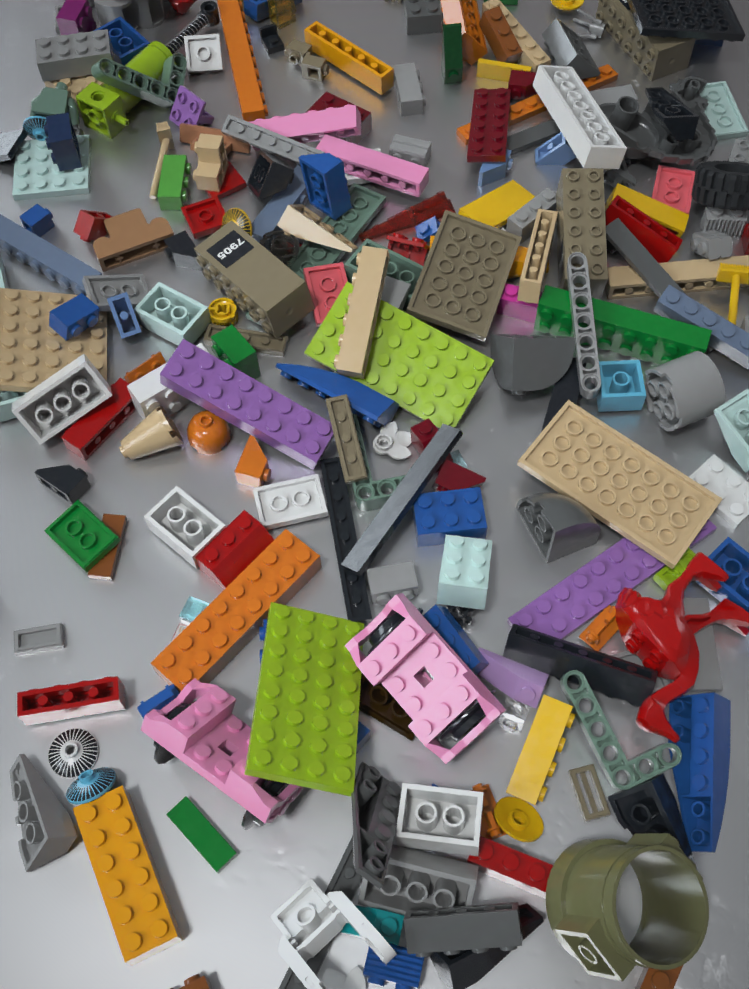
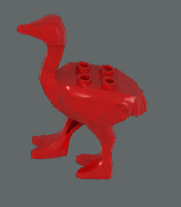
(666, 638)

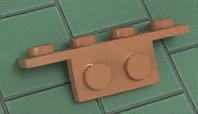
(190, 134)

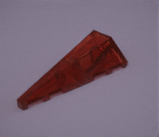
(411, 216)

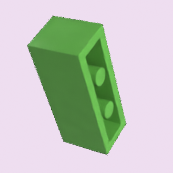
(174, 182)

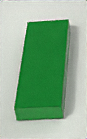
(202, 834)

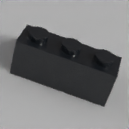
(269, 175)

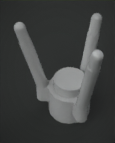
(596, 27)

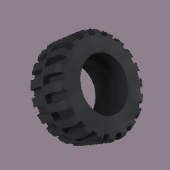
(722, 185)

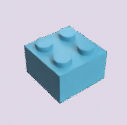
(621, 386)

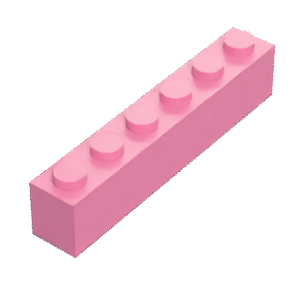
(313, 125)
(377, 166)

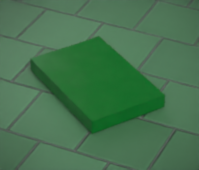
(82, 535)

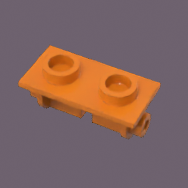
(151, 364)
(600, 629)
(489, 825)

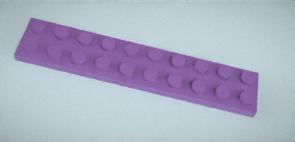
(593, 588)

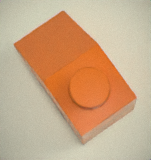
(253, 465)

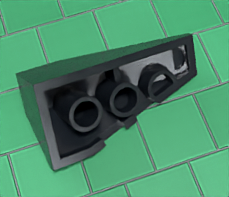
(651, 809)

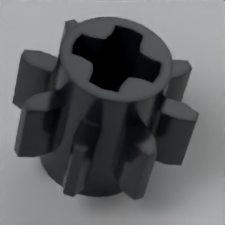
(463, 612)

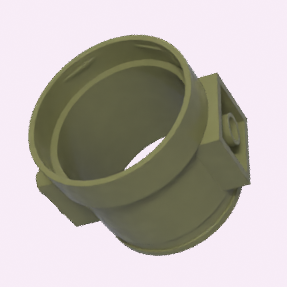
(584, 912)

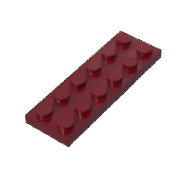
(489, 125)

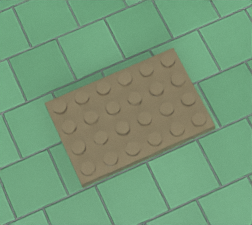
(464, 275)

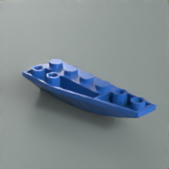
(362, 399)
(703, 771)

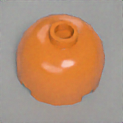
(208, 433)

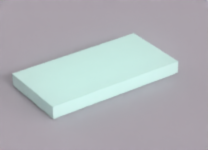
(723, 111)

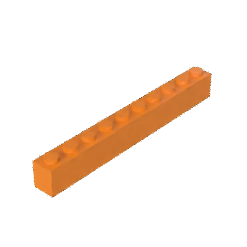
(241, 60)

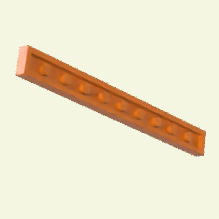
(533, 105)

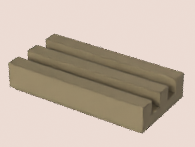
(579, 795)

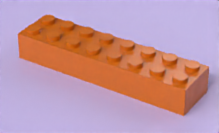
(237, 613)

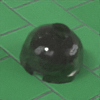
(281, 246)

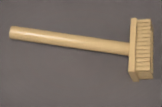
(166, 143)

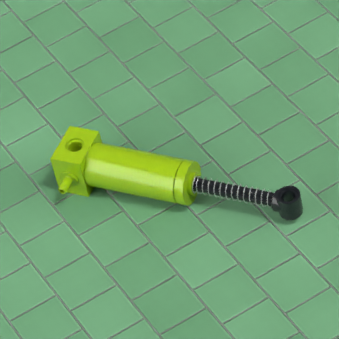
(106, 107)

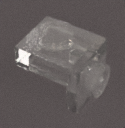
(514, 716)

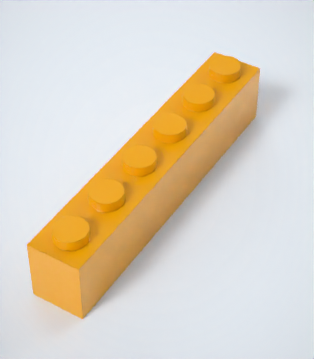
(349, 58)

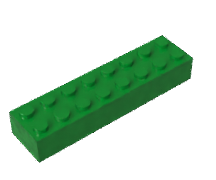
(622, 328)

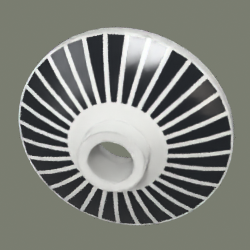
(82, 759)

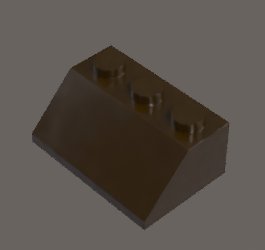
(383, 707)

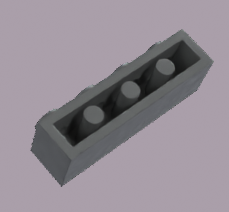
(463, 929)

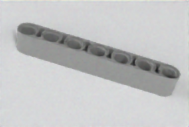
(585, 315)

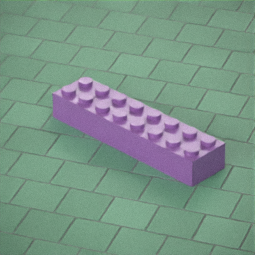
(247, 404)

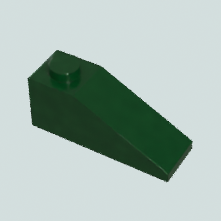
(452, 53)

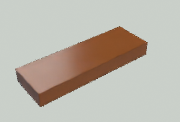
(106, 566)

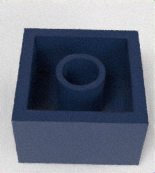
(62, 141)

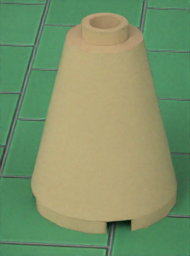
(151, 436)

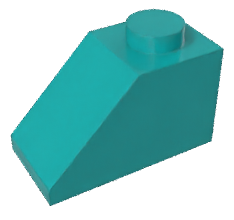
(385, 922)

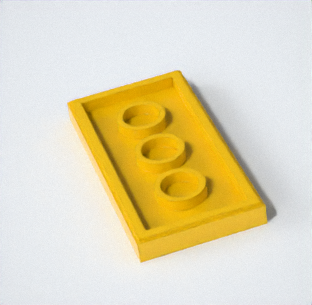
(497, 205)

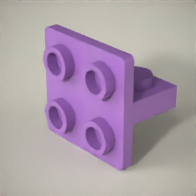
(189, 109)

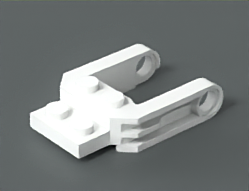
(312, 921)

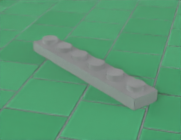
(266, 139)

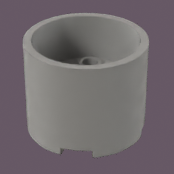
(684, 390)

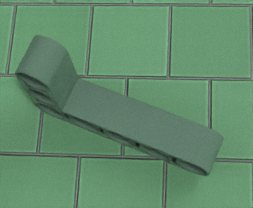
(162, 88)
(371, 488)
(608, 738)

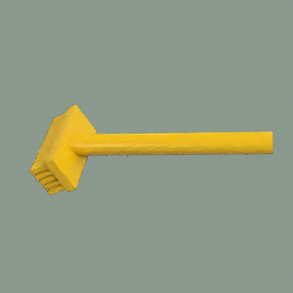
(735, 275)

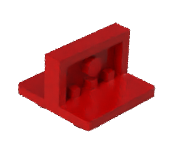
(414, 250)

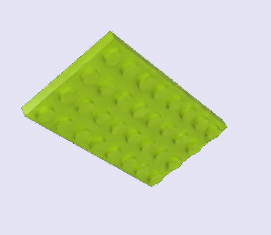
(409, 362)
(306, 702)

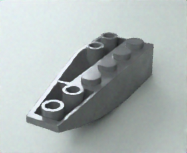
(374, 822)

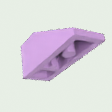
(514, 678)

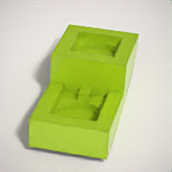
(668, 575)

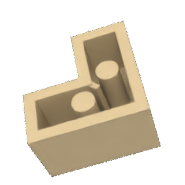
(211, 162)

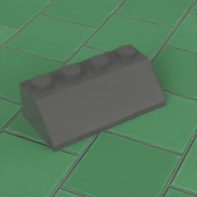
(569, 50)

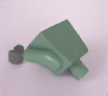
(56, 101)

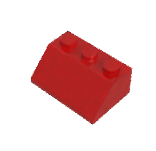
(234, 549)

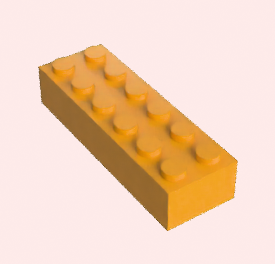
(127, 876)

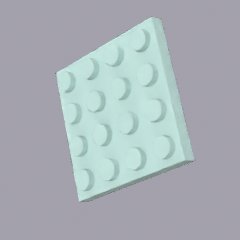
(39, 178)

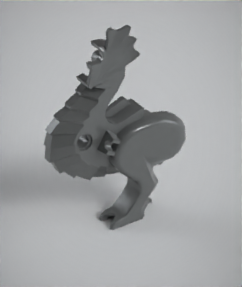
(647, 137)

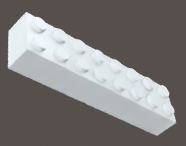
(579, 117)

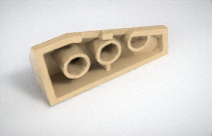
(308, 226)

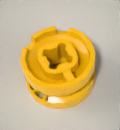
(223, 312)

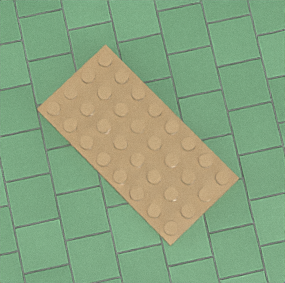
(620, 483)

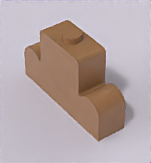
(130, 239)

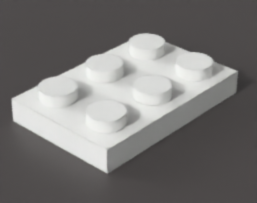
(728, 485)
(290, 502)

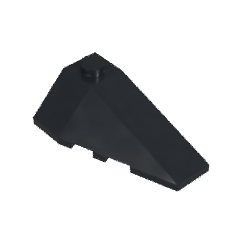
(672, 114)
(467, 967)

